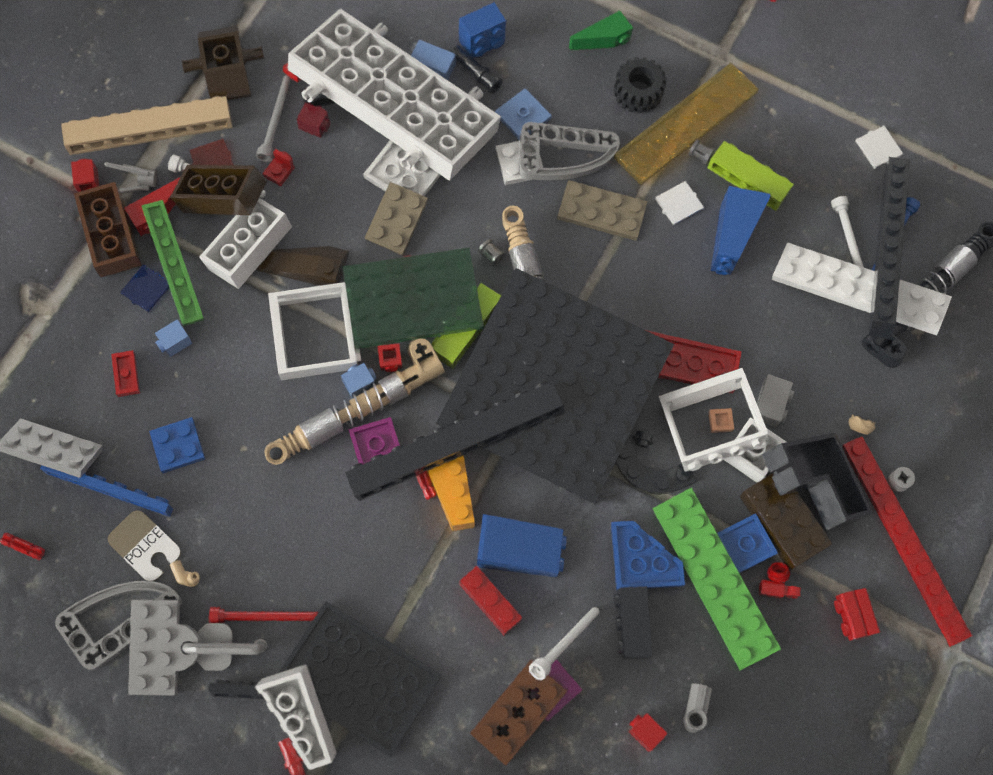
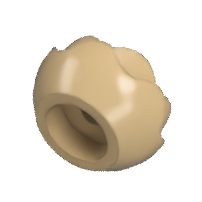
(861, 425)

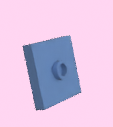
(520, 110)

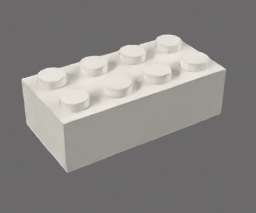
(245, 243)

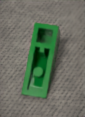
(603, 34)

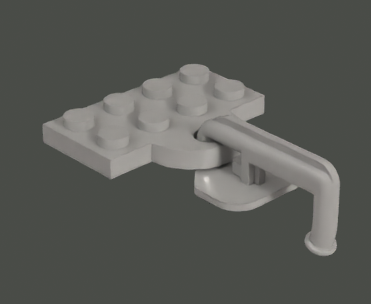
(160, 650)

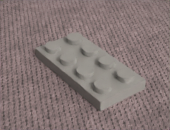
(50, 448)

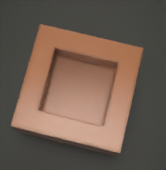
(721, 420)

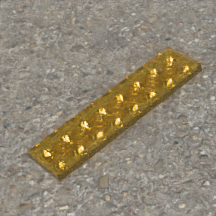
(685, 123)

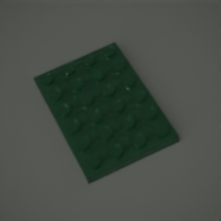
(412, 297)

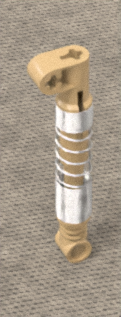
(521, 249)
(329, 424)

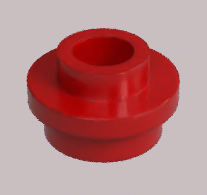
(778, 572)

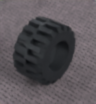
(645, 72)

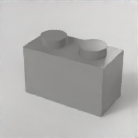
(773, 400)

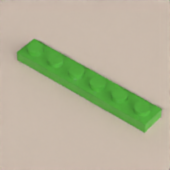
(172, 263)

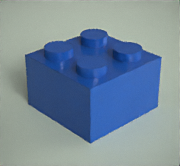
(482, 30)

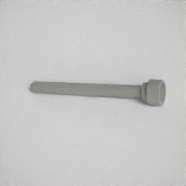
(265, 151)

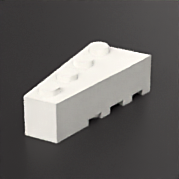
(300, 714)

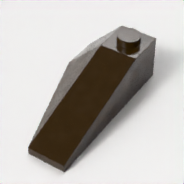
(308, 264)

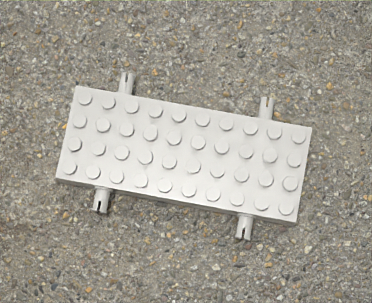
(393, 93)

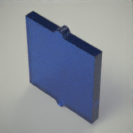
(145, 288)

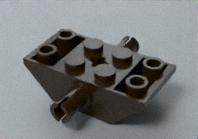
(224, 62)

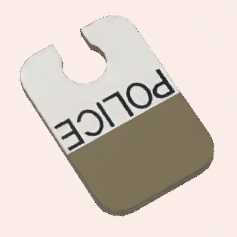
(139, 540)

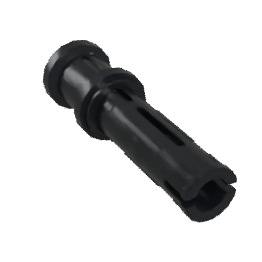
(482, 74)

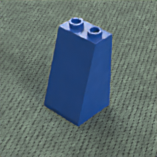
(736, 222)
(520, 547)

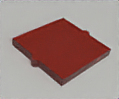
(211, 154)

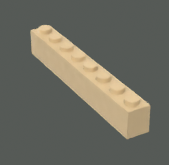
(146, 125)

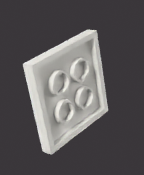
(387, 169)

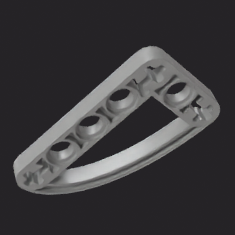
(560, 141)
(118, 633)

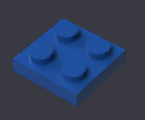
(177, 445)
(747, 543)

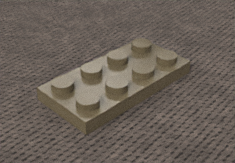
(602, 210)

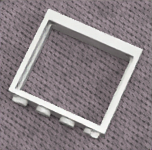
(306, 295)
(706, 390)

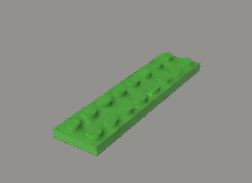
(716, 579)

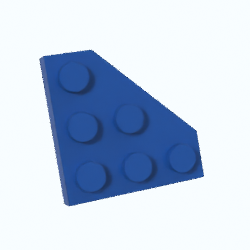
(642, 559)

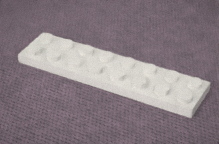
(854, 287)

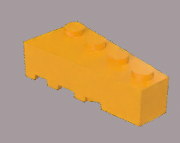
(453, 492)

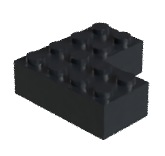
(825, 471)

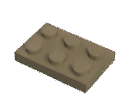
(396, 218)

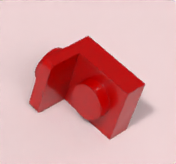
(279, 168)

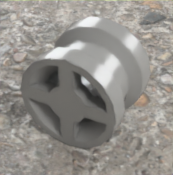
(898, 483)

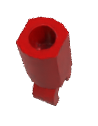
(778, 590)

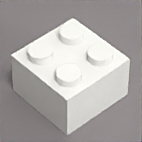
(752, 461)

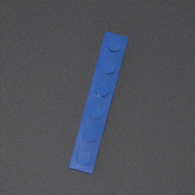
(115, 490)

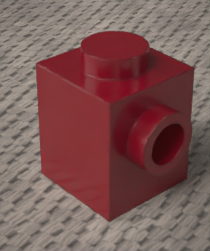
(313, 120)

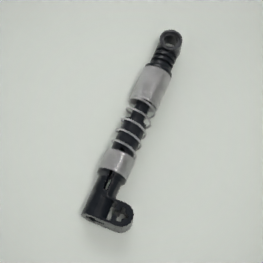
(948, 272)

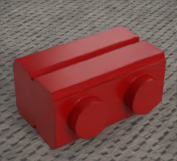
(856, 614)

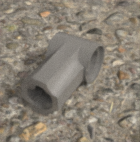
(698, 706)

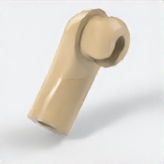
(184, 577)

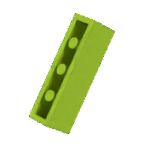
(749, 174)
(452, 347)

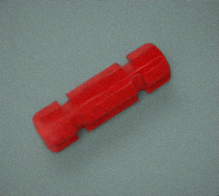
(425, 484)
(22, 546)

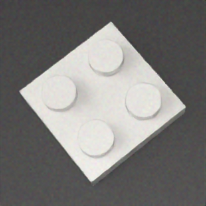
(508, 160)

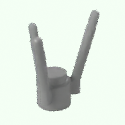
(144, 176)

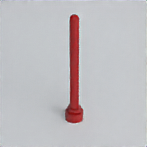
(219, 615)

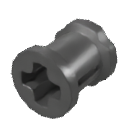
(701, 151)
(491, 252)

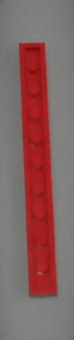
(906, 542)

